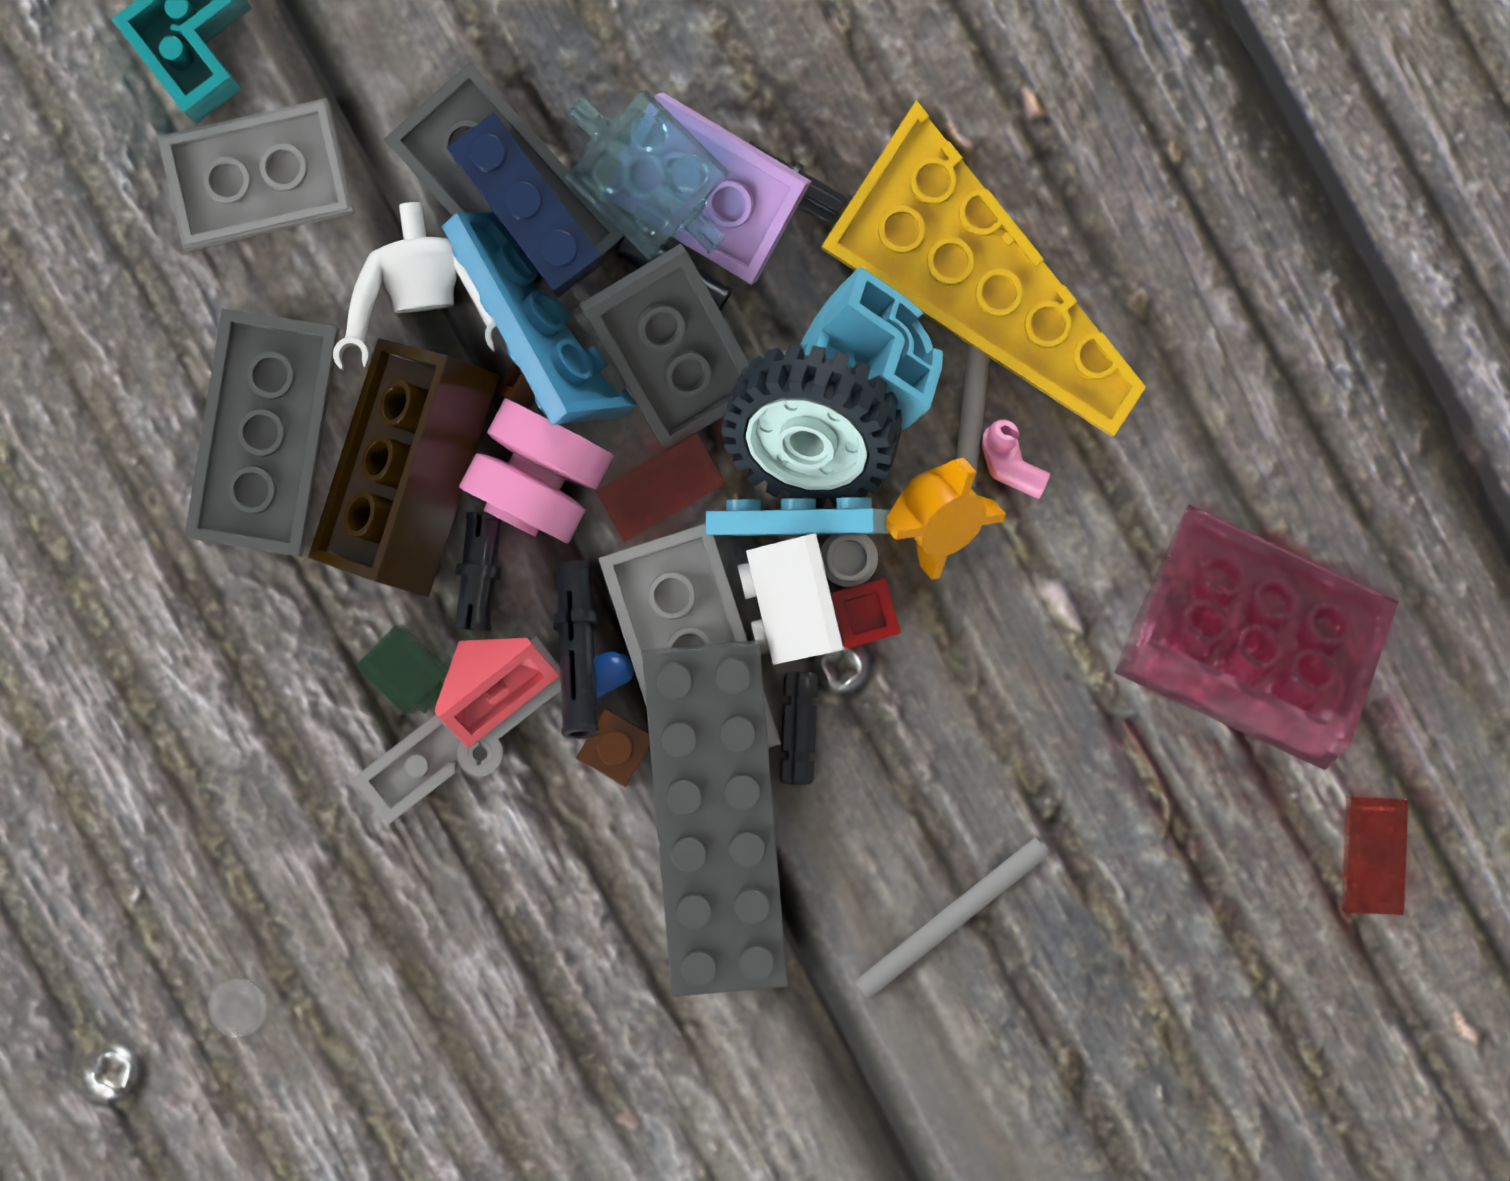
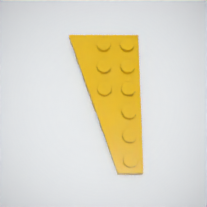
(971, 270)

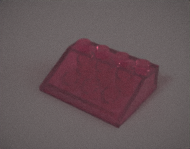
(1258, 638)

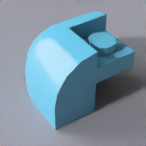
(884, 333)

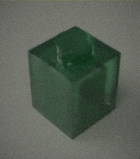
(405, 671)

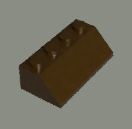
(403, 466)

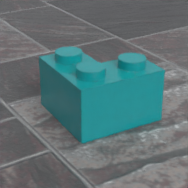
(174, 46)

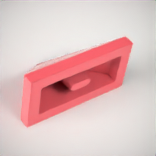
(489, 684)

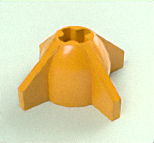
(941, 513)

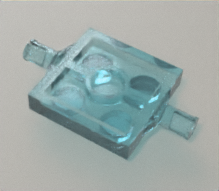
(647, 174)

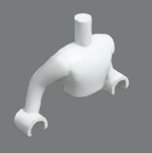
(417, 276)

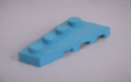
(533, 324)

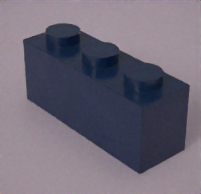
(525, 205)

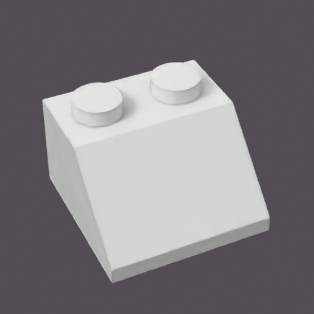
(792, 600)

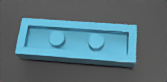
(797, 517)

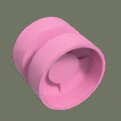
(529, 485)

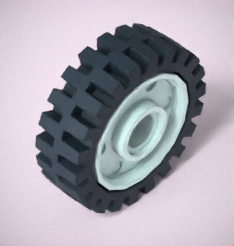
(812, 425)

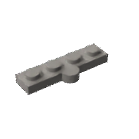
(436, 753)

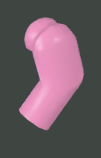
(1006, 461)

